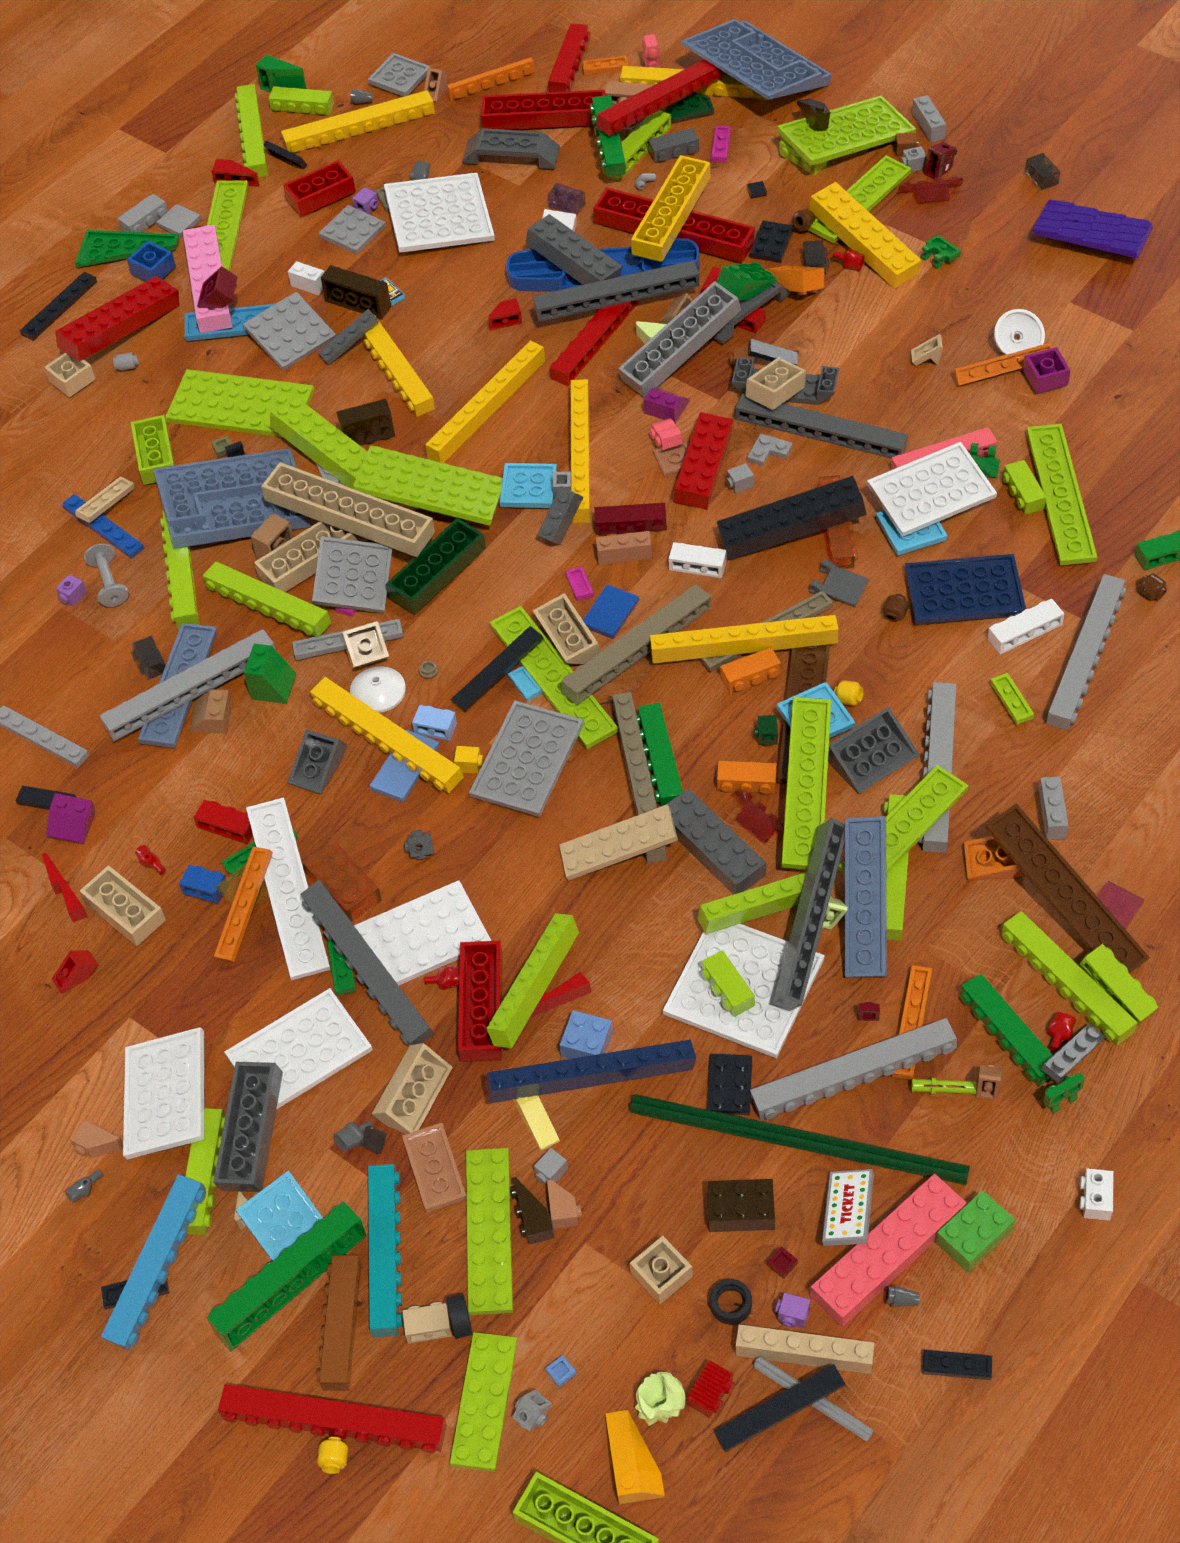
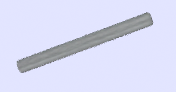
(822, 1405)

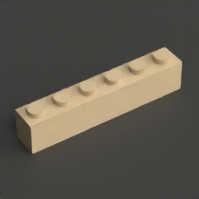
(805, 1349)

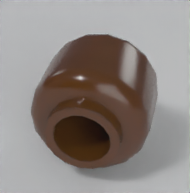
(803, 219)
(1152, 587)
(895, 607)

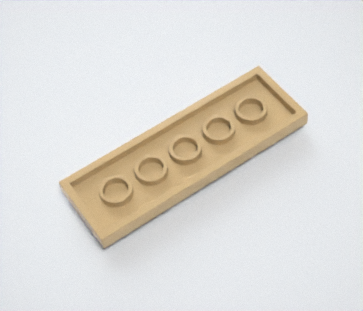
(618, 842)

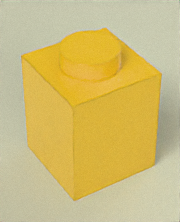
(468, 759)

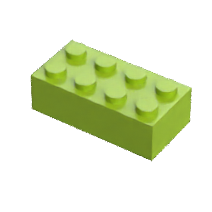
(152, 446)

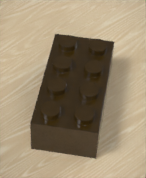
(355, 291)

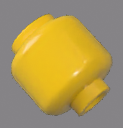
(849, 692)
(332, 1455)

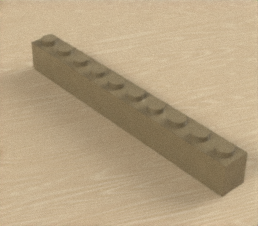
(634, 645)
(636, 763)

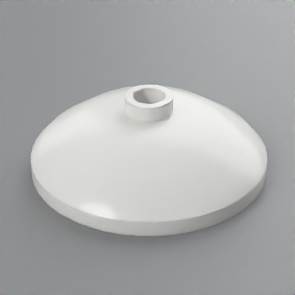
(1022, 324)
(379, 688)

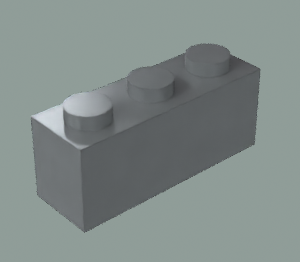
(673, 145)
(560, 515)

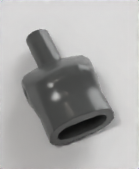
(420, 170)
(350, 1136)
(82, 1187)

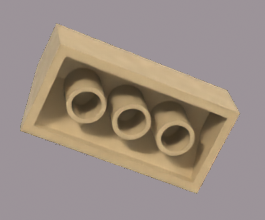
(567, 630)
(412, 1089)

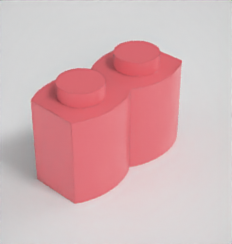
(651, 51)
(666, 434)

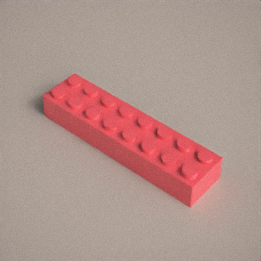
(889, 1251)

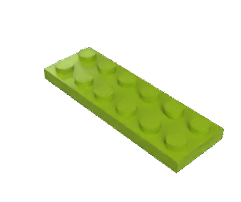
(484, 1402)

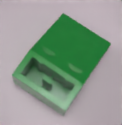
(279, 74)
(745, 279)

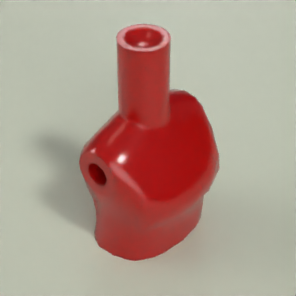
(851, 259)
(149, 859)
(446, 978)
(1061, 1029)

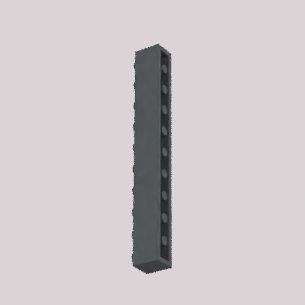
(616, 291)
(823, 427)
(810, 915)
(367, 964)

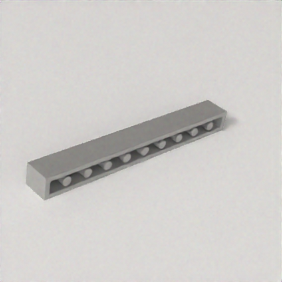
(1085, 653)
(181, 687)
(940, 753)
(853, 1069)

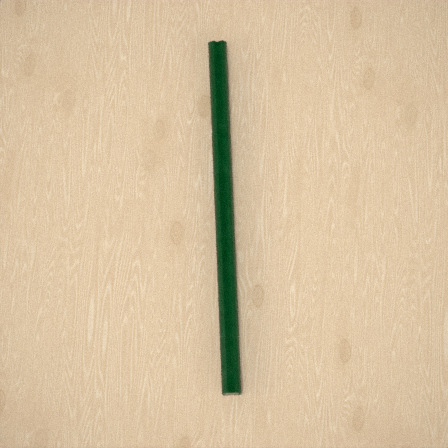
(800, 1139)

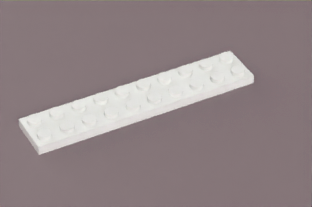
(285, 883)

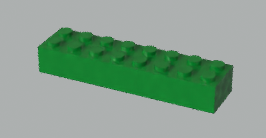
(286, 1276)

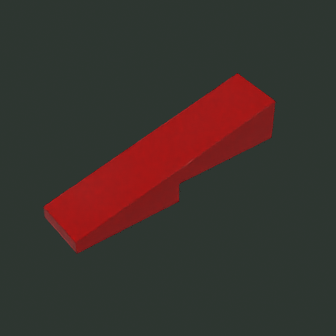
(59, 885)
(566, 992)

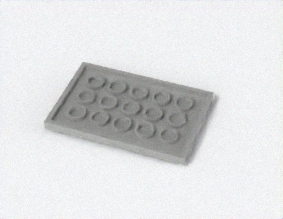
(526, 758)

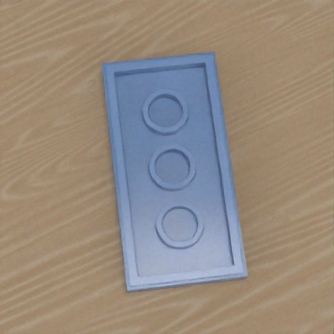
(395, 778)

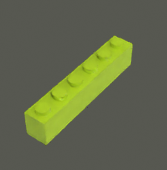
(636, 144)
(751, 904)
(202, 1167)

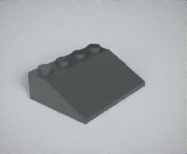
(871, 751)

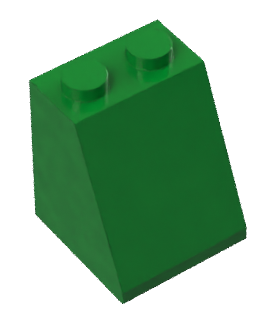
(268, 675)

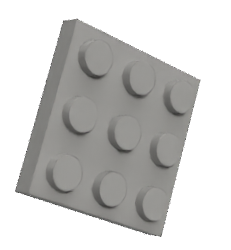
(399, 75)
(352, 229)

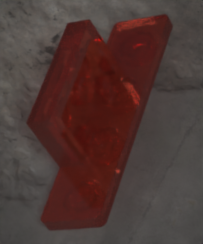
(931, 191)
(757, 819)

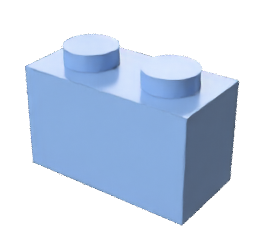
(434, 722)

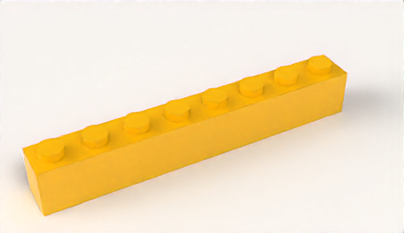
(398, 370)

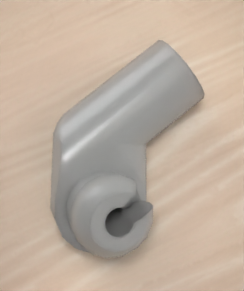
(641, 180)

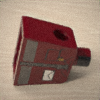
(939, 160)

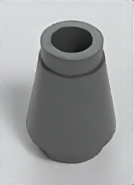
(359, 96)
(901, 1297)

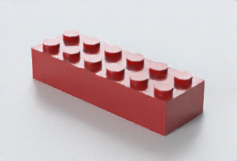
(703, 460)
(479, 999)

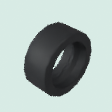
(731, 1285)
(459, 1316)

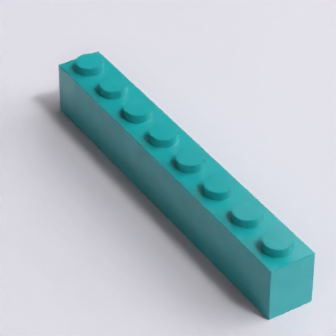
(383, 1251)

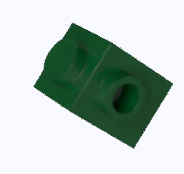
(767, 730)

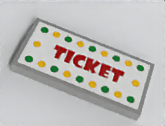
(848, 1207)

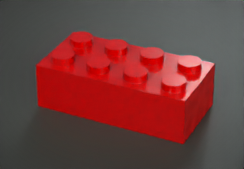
(319, 188)

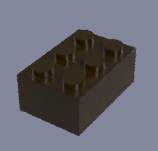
(367, 422)
(741, 1205)

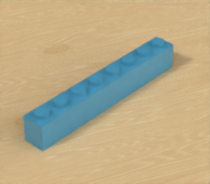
(154, 1262)

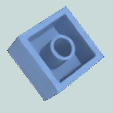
(585, 1036)

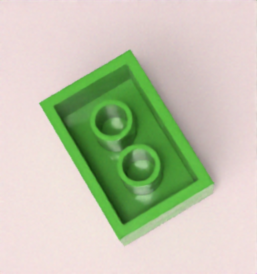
(975, 1231)

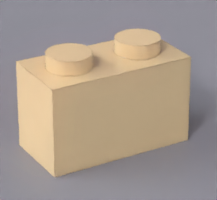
(427, 1322)

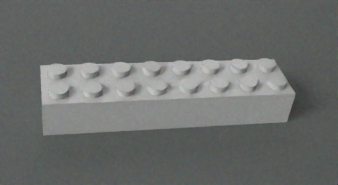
(680, 339)

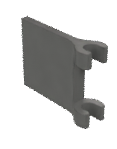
(840, 584)

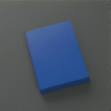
(610, 611)

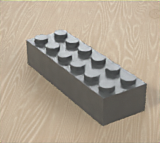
(571, 251)
(715, 844)
(248, 1127)

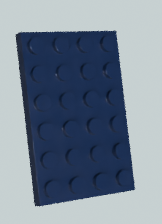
(964, 589)

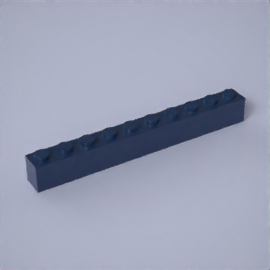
(590, 1071)

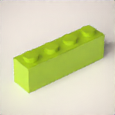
(301, 100)
(1118, 983)

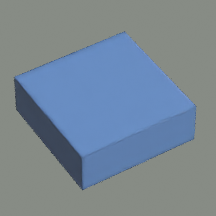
(560, 1371)

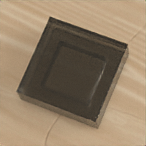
(373, 1139)

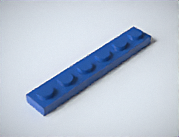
(106, 529)

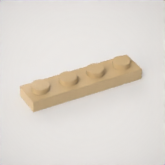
(104, 499)

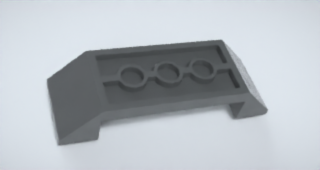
(513, 144)
(748, 306)
(816, 387)

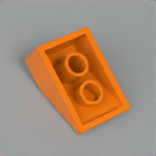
(799, 278)
(988, 860)

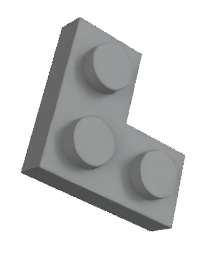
(767, 446)

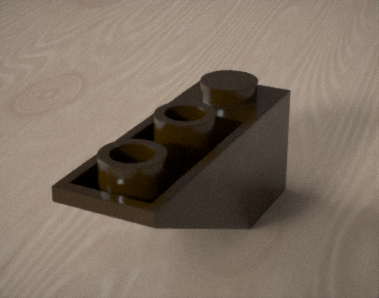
(535, 1216)

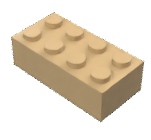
(122, 905)

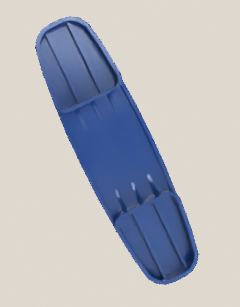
(533, 272)

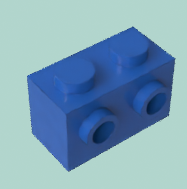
(201, 883)

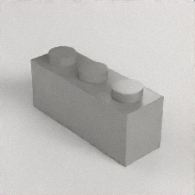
(929, 118)
(143, 214)
(1053, 808)

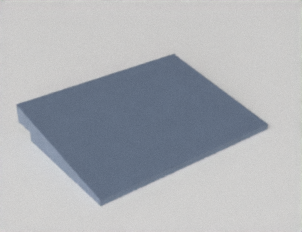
(757, 59)
(221, 498)

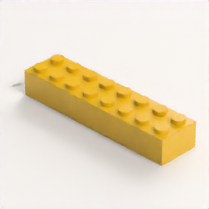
(670, 208)
(865, 235)

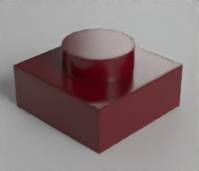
(868, 1011)
(782, 1262)

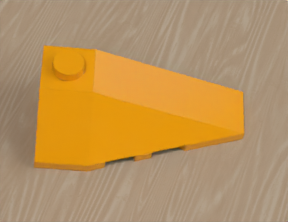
(633, 1465)

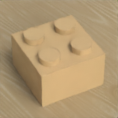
(69, 374)
(364, 645)
(661, 1270)

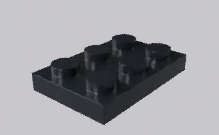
(771, 241)
(730, 1084)

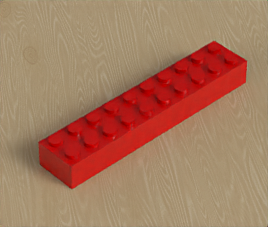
(709, 232)

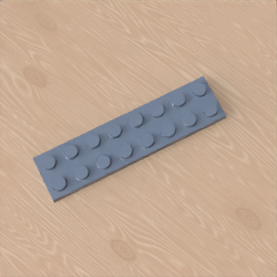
(190, 648)
(865, 897)

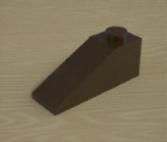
(815, 113)

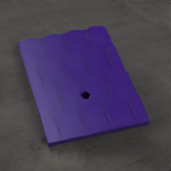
(1093, 228)

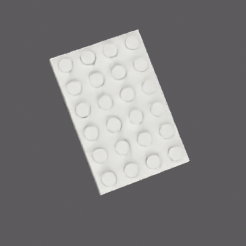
(931, 489)
(423, 932)
(305, 1045)
(164, 1093)

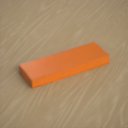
(604, 65)

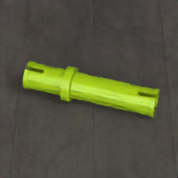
(918, 1086)

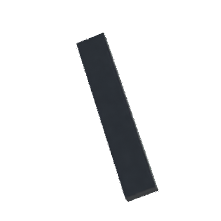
(497, 669)
(779, 1408)

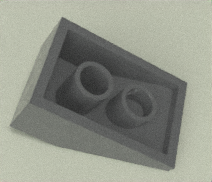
(316, 761)

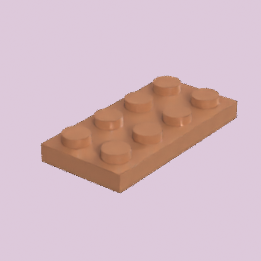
(434, 1167)

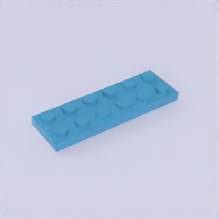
(238, 317)

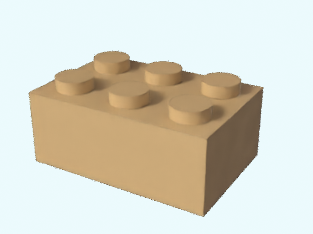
(775, 383)

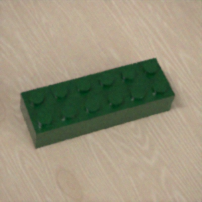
(435, 566)

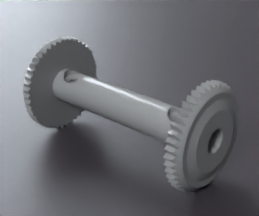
(99, 556)

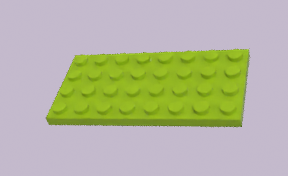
(849, 130)
(232, 401)
(429, 485)

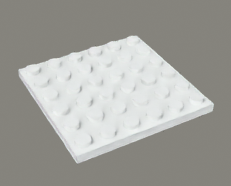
(438, 212)
(759, 963)

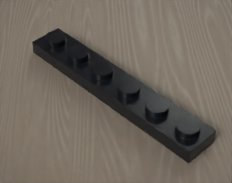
(58, 306)

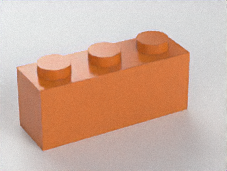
(750, 670)
(747, 776)

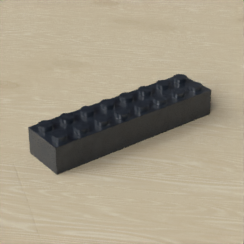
(791, 518)

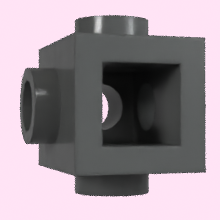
(424, 839)

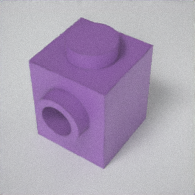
(365, 200)
(71, 590)
(793, 1310)

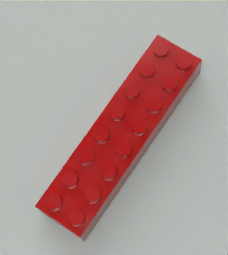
(538, 110)
(117, 318)

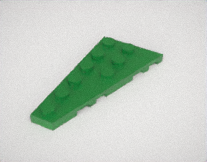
(110, 246)

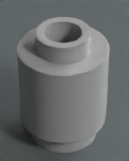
(125, 361)

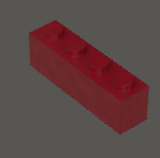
(630, 518)

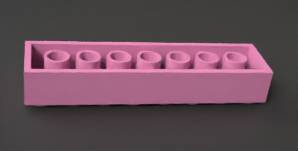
(203, 260)

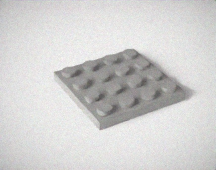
(289, 331)
(352, 574)

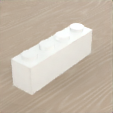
(1025, 626)

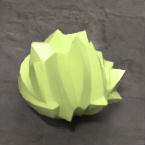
(660, 1398)

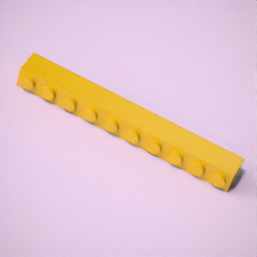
(725, 86)
(358, 122)
(485, 402)
(580, 447)
(744, 639)
(386, 735)

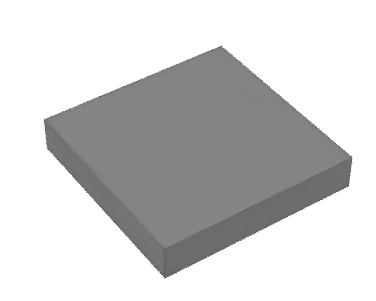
(178, 219)

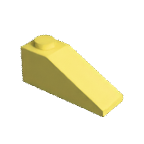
(537, 1121)

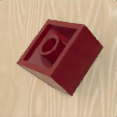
(218, 289)

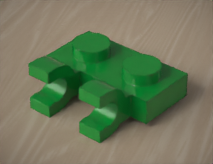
(943, 249)
(988, 465)
(1068, 1088)

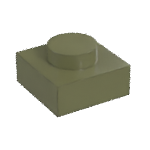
(220, 444)

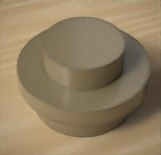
(428, 669)

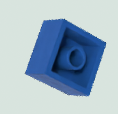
(151, 261)

